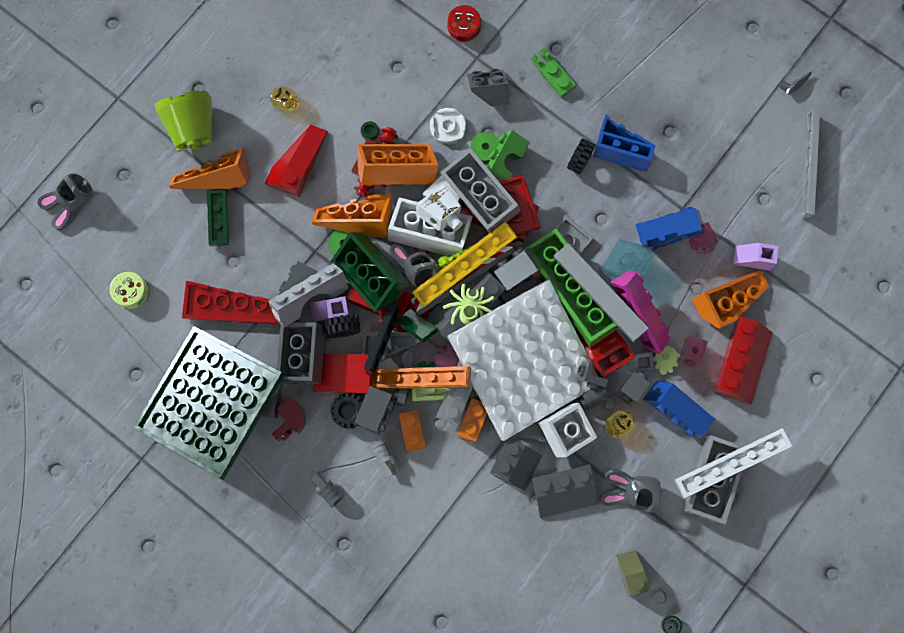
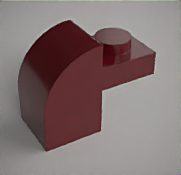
(294, 417)

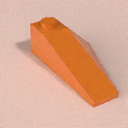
(222, 174)
(364, 216)
(727, 302)

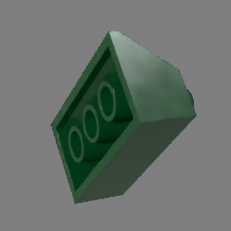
(369, 271)

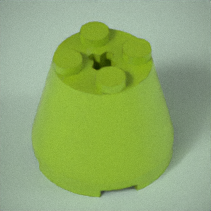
(187, 119)

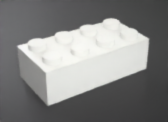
(415, 232)

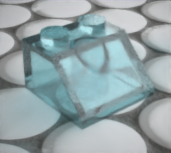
(627, 257)

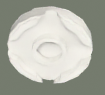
(448, 126)

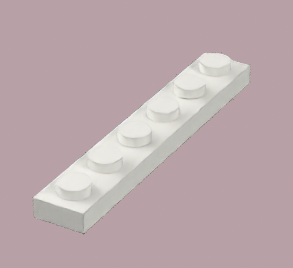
(733, 463)

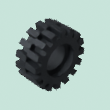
(581, 156)
(342, 326)
(336, 408)

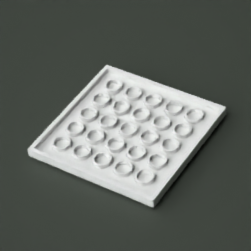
(523, 359)

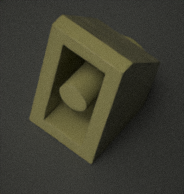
(632, 573)

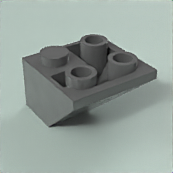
(490, 86)

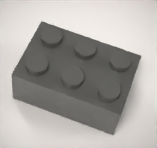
(301, 353)

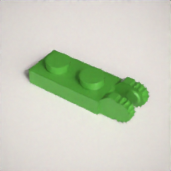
(553, 73)

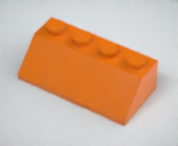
(396, 164)

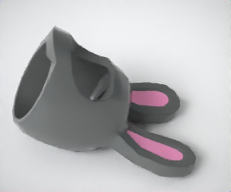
(71, 194)
(417, 267)
(639, 492)

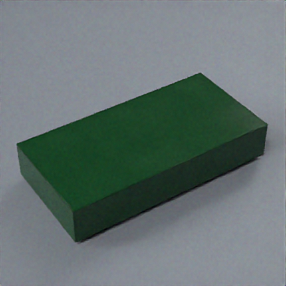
(416, 325)

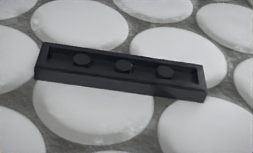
(382, 338)

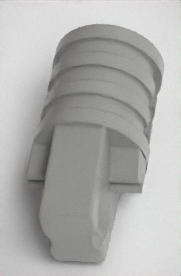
(386, 457)

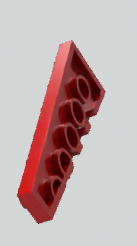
(220, 304)

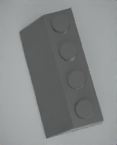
(442, 317)

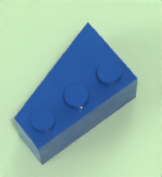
(622, 146)
(670, 228)
(679, 408)

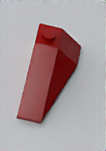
(294, 166)

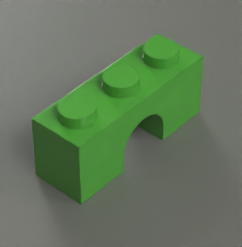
(509, 145)

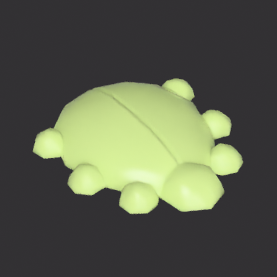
(666, 360)

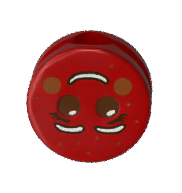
(464, 23)

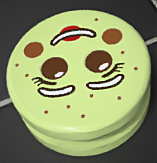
(129, 290)

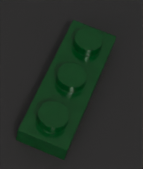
(217, 217)

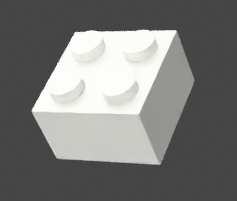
(567, 430)

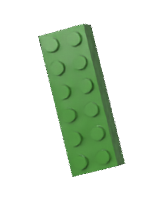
(579, 306)

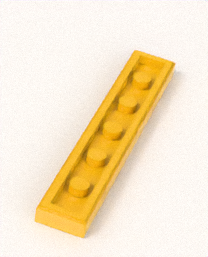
(464, 264)

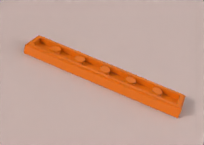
(422, 378)

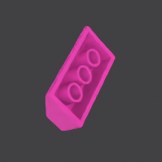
(632, 292)

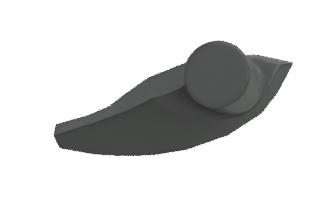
(790, 88)

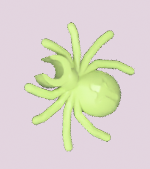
(469, 305)

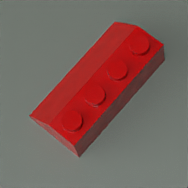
(743, 360)

